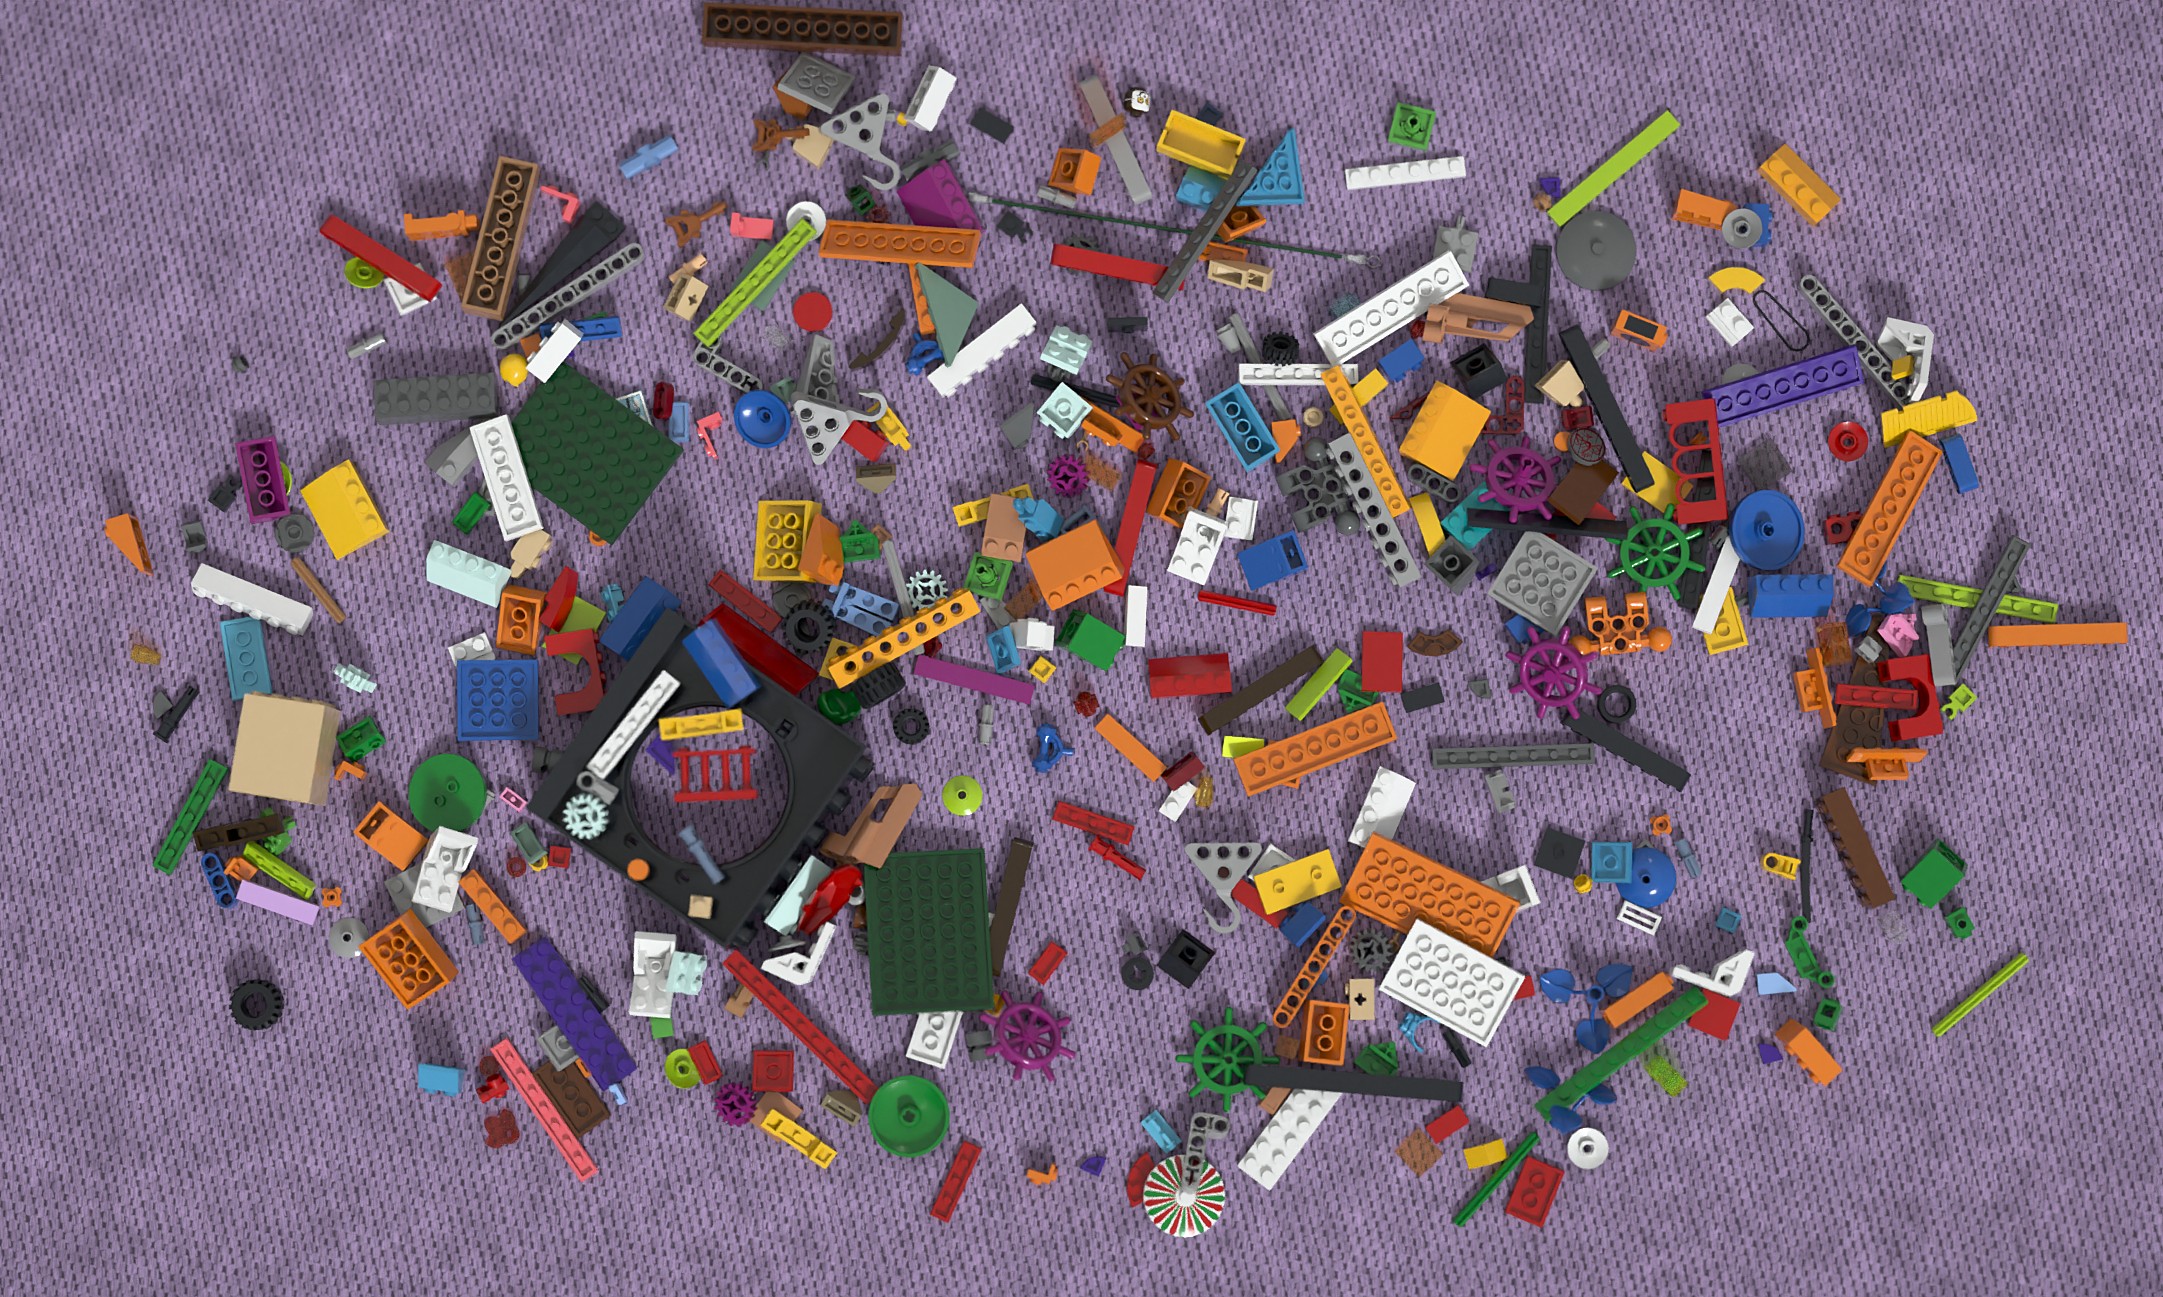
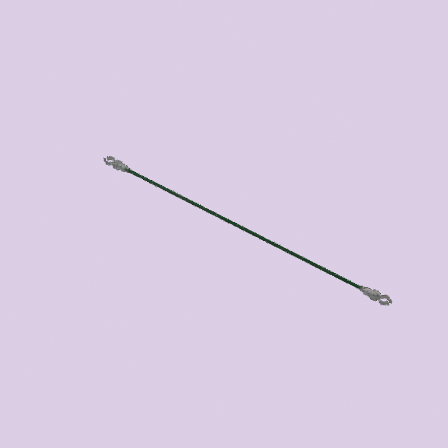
(1358, 259)

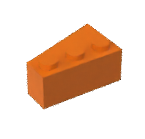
(1701, 209)
(1808, 1052)

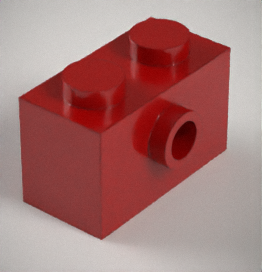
(865, 439)

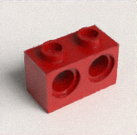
(1845, 527)

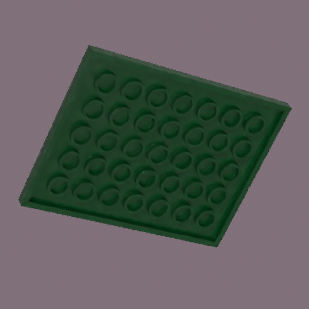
(590, 452)
(929, 933)

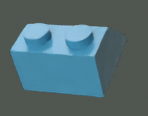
(1199, 188)
(441, 1078)

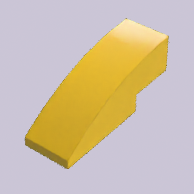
(1365, 391)

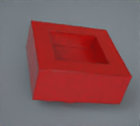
(559, 857)

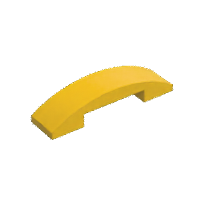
(978, 510)
(1428, 522)
(701, 725)
(798, 1138)

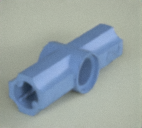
(648, 156)

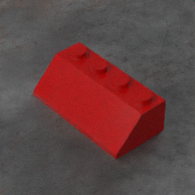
(1189, 676)

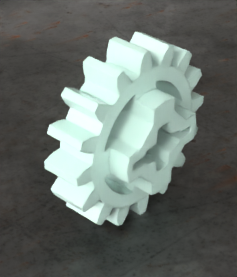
(932, 584)
(355, 678)
(592, 818)

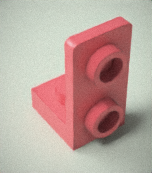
(569, 211)
(751, 227)
(711, 422)

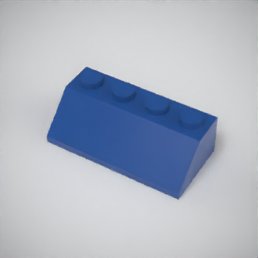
(1790, 595)
(638, 618)
(721, 663)

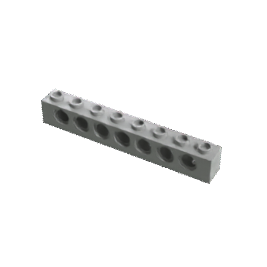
(1410, 571)

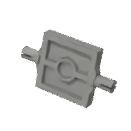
(1459, 242)

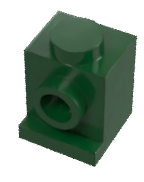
(856, 195)

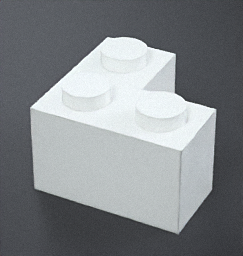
(1032, 634)

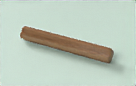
(318, 590)

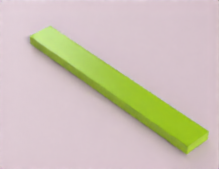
(1613, 168)
(755, 282)
(1967, 598)

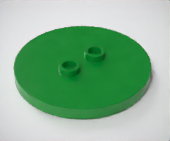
(447, 793)

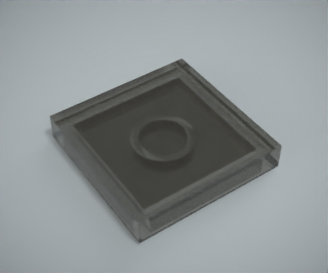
(1764, 465)

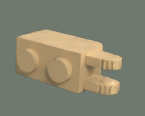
(528, 552)

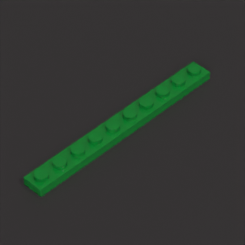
(1622, 1052)

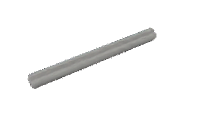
(1255, 358)
(900, 586)

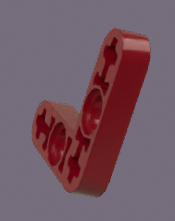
(1510, 415)

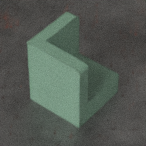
(784, 389)

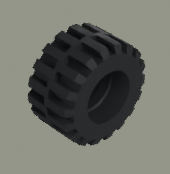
(798, 637)
(878, 685)
(273, 1001)

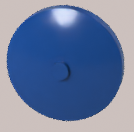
(1766, 530)

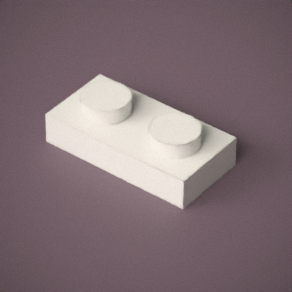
(1177, 801)

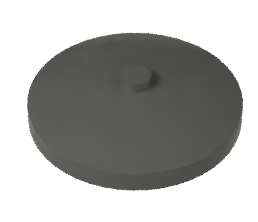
(1596, 250)

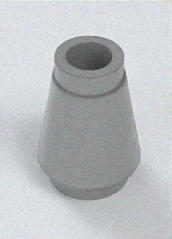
(1229, 338)

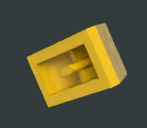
(1485, 1154)

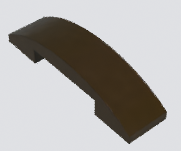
(863, 361)

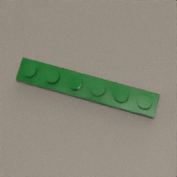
(190, 817)

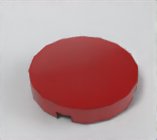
(812, 312)

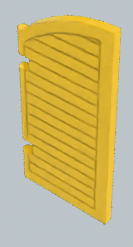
(1926, 417)

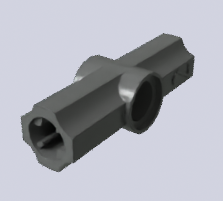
(929, 158)

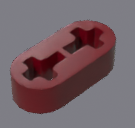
(663, 400)

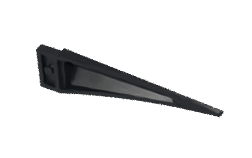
(587, 238)

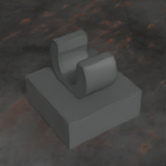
(1135, 944)

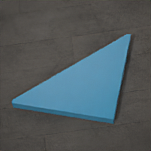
(1278, 179)

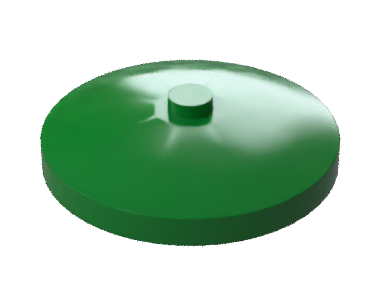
(909, 1116)

